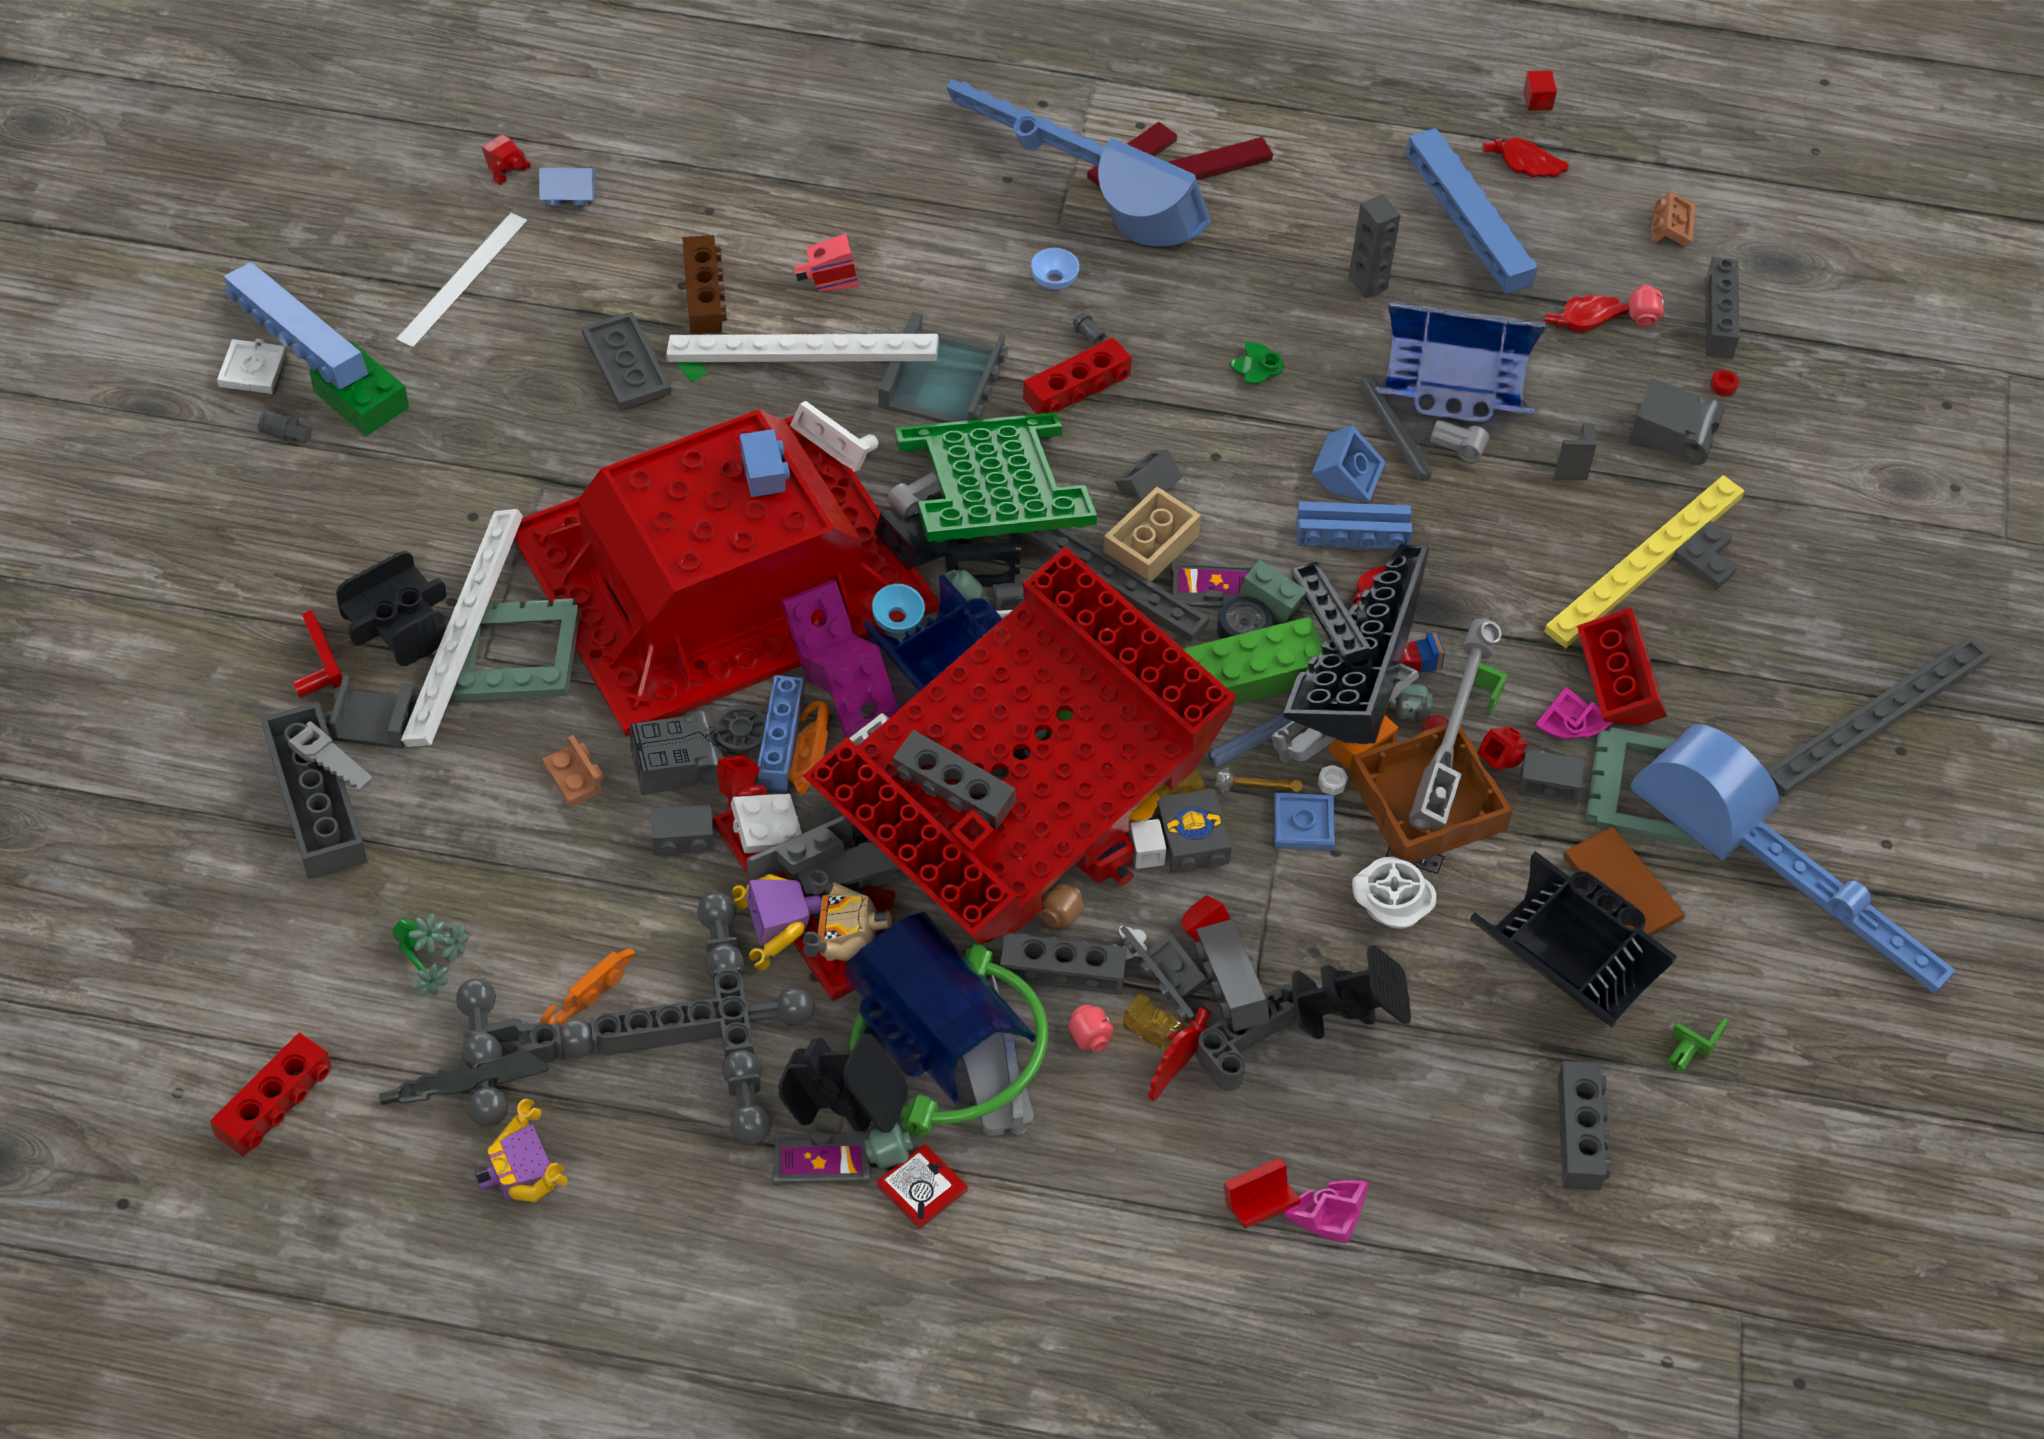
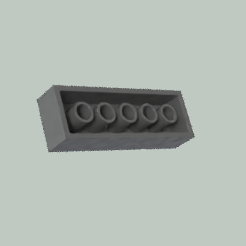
(313, 796)

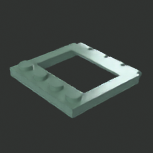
(528, 681)
(1606, 786)

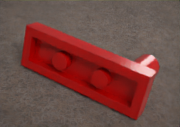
(330, 673)

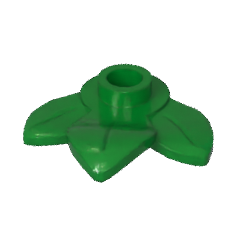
(1258, 363)

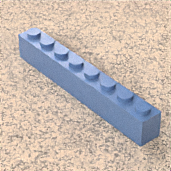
(1471, 211)
(295, 325)

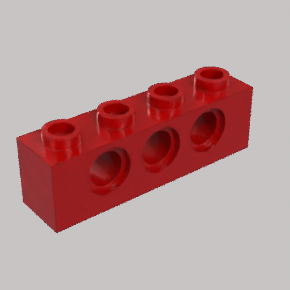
(1077, 377)
(274, 1078)

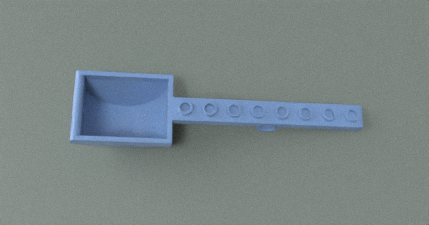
(1144, 194)
(1722, 799)

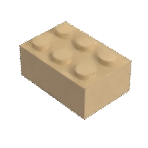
(1152, 534)

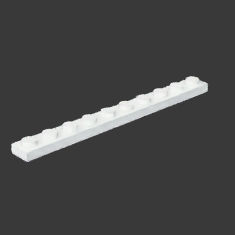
(803, 348)
(462, 628)

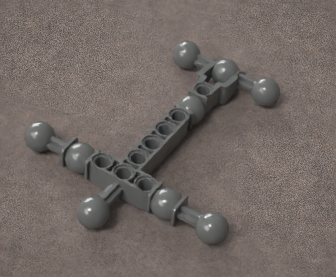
(578, 1037)

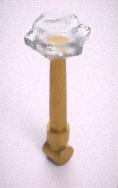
(1225, 781)

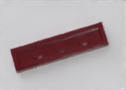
(1150, 141)
(1226, 158)

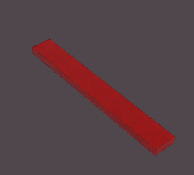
(827, 972)

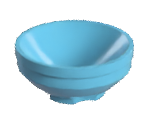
(898, 598)

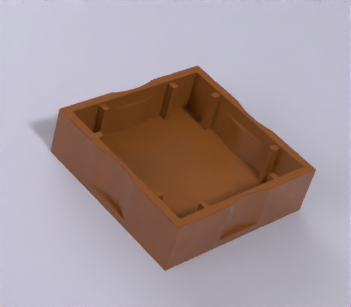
(1389, 783)

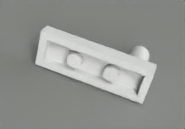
(832, 436)

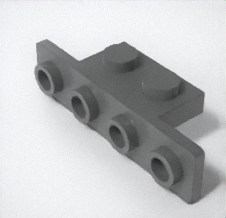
(802, 850)
(1172, 966)

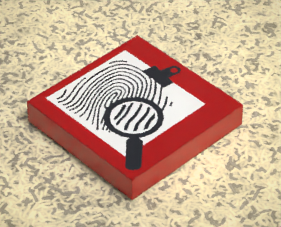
(922, 1186)

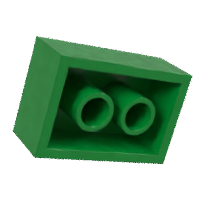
(369, 400)

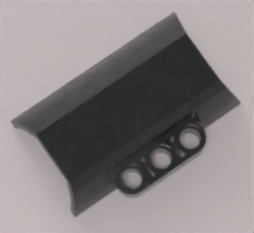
(1579, 943)

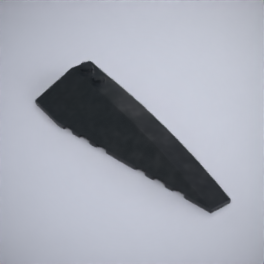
(1353, 698)

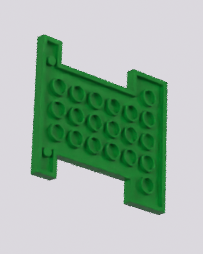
(994, 478)

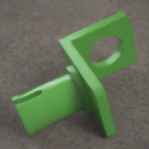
(1692, 1043)

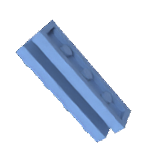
(1353, 525)
(780, 733)

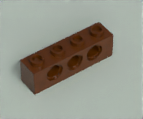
(703, 285)

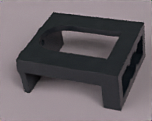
(982, 552)

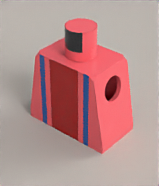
(829, 265)

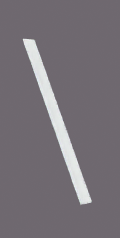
(461, 280)

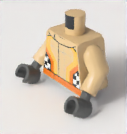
(845, 922)

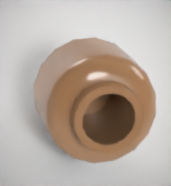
(1061, 906)

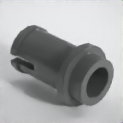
(1084, 324)

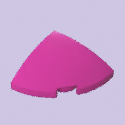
(1572, 718)
(1331, 1210)

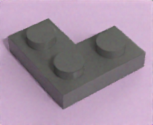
(1702, 557)

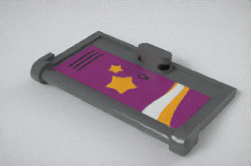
(1200, 581)
(839, 1161)

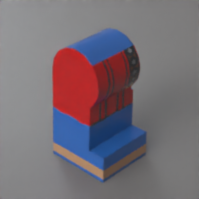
(1424, 654)

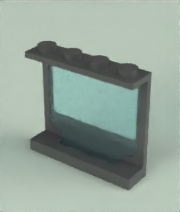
(944, 388)

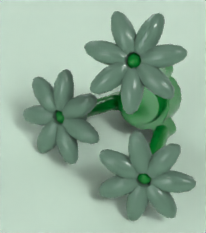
(424, 934)

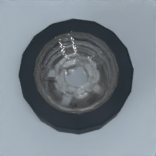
(1243, 616)

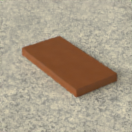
(1620, 869)

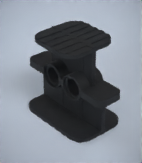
(396, 605)
(1352, 993)
(851, 1083)

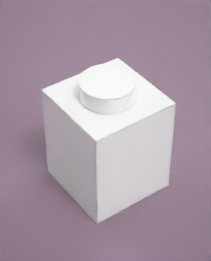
(1147, 843)

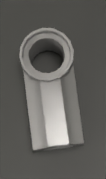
(1467, 442)
(906, 498)

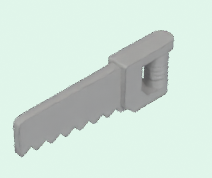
(329, 756)

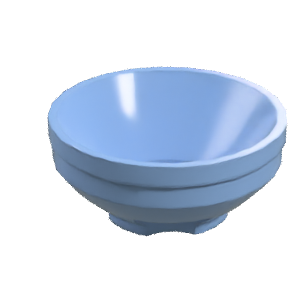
(1057, 262)

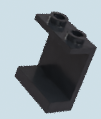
(908, 539)

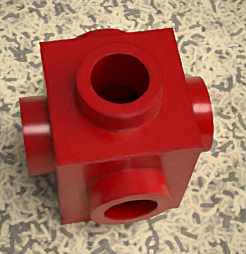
(1503, 748)

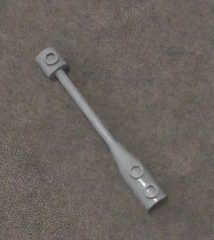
(1439, 779)

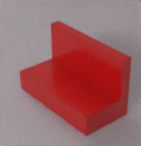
(1260, 1193)

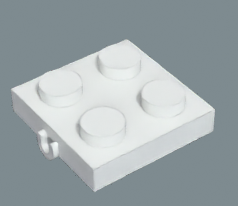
(252, 366)
(764, 821)

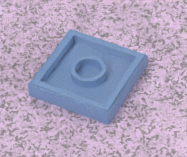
(1304, 821)

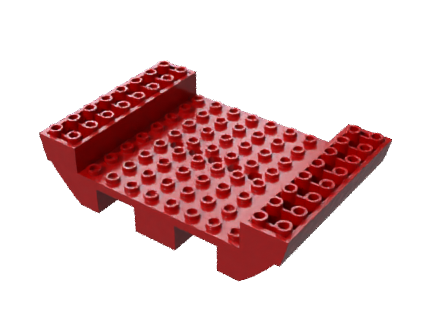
(1136, 723)

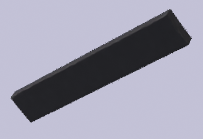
(1332, 614)

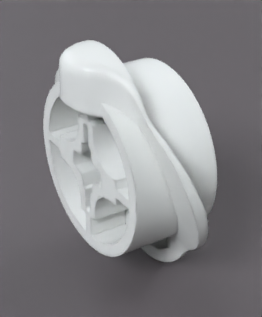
(1394, 892)

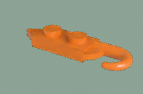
(809, 744)
(589, 987)

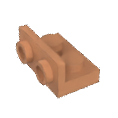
(1673, 219)
(574, 773)

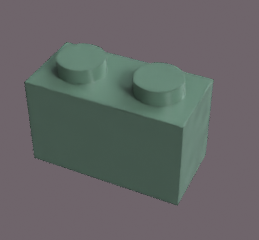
(1273, 589)

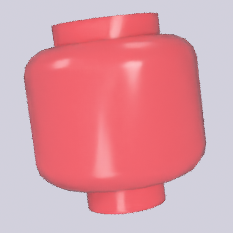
(1646, 306)
(1090, 1028)

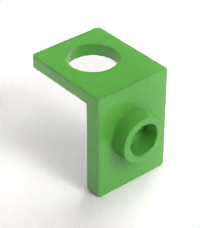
(1491, 680)

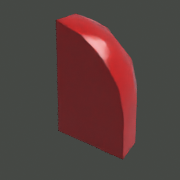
(1202, 914)

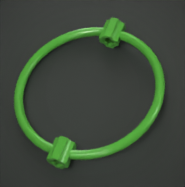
(923, 1111)

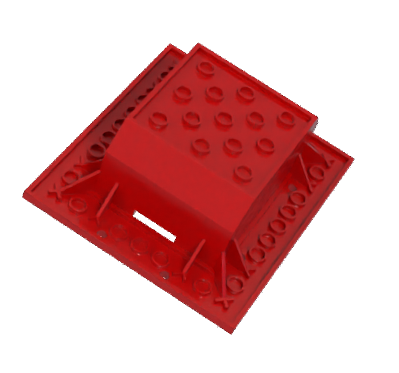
(706, 566)

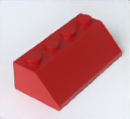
(1621, 669)

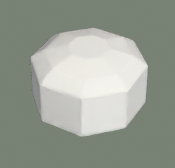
(1332, 780)

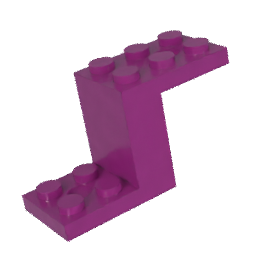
(837, 658)

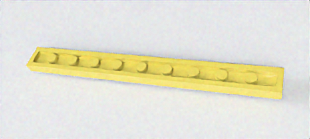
(1644, 561)

